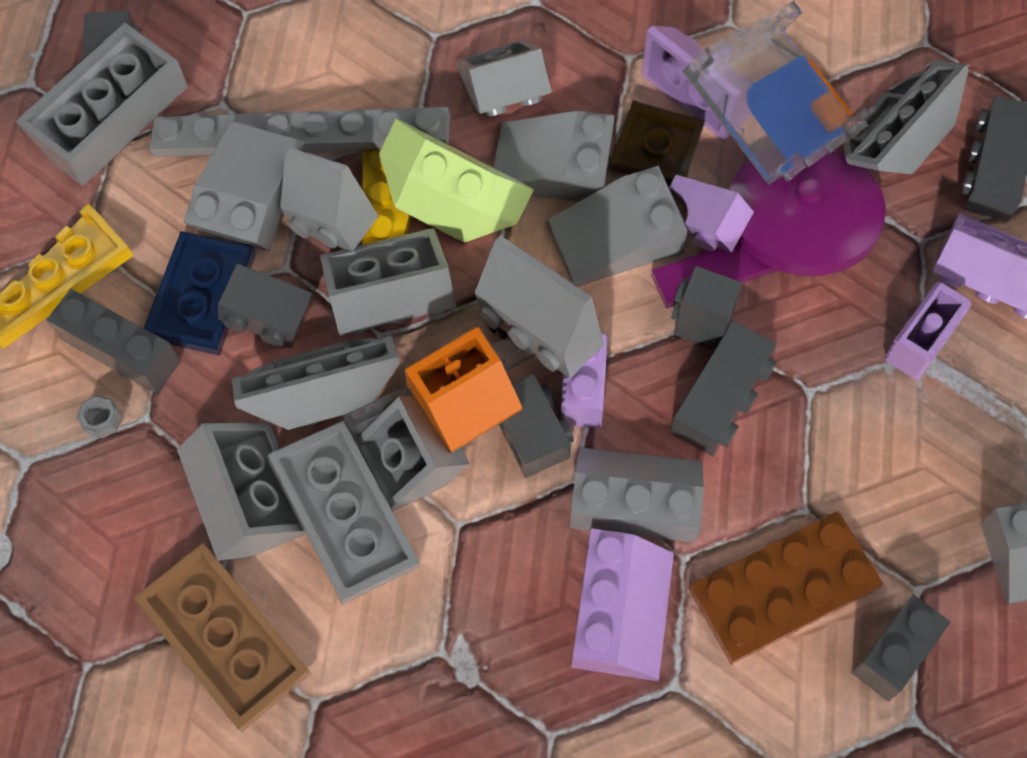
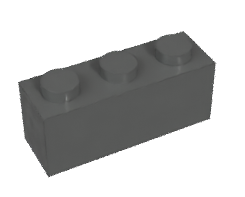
(998, 160)
(114, 340)
(725, 389)

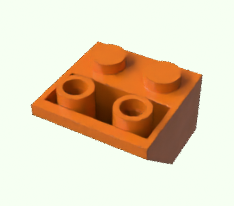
(463, 389)

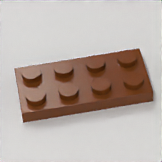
(785, 587)

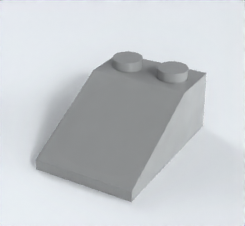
(558, 153)
(242, 187)
(619, 228)

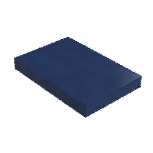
(191, 289)

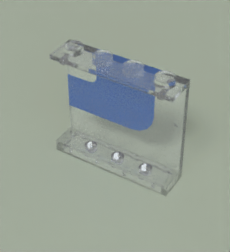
(772, 97)

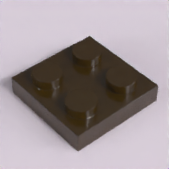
(657, 139)

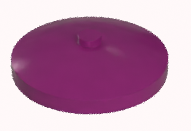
(814, 221)

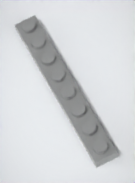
(318, 129)

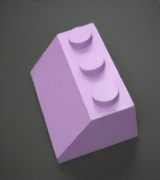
(663, 65)
(986, 262)
(623, 606)

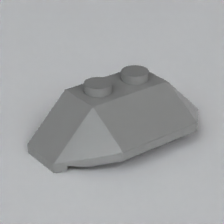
(910, 120)
(317, 382)

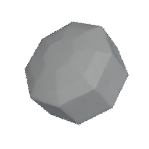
(99, 416)

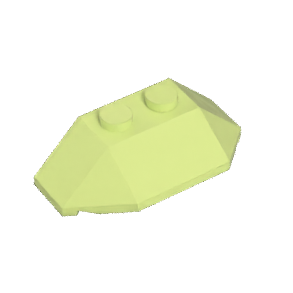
(449, 186)

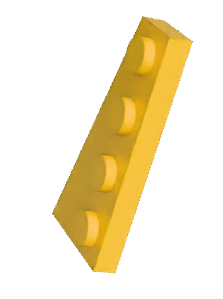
(391, 220)
(75, 262)

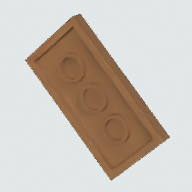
(222, 637)

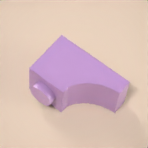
(714, 213)

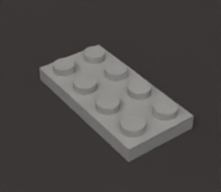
(343, 512)

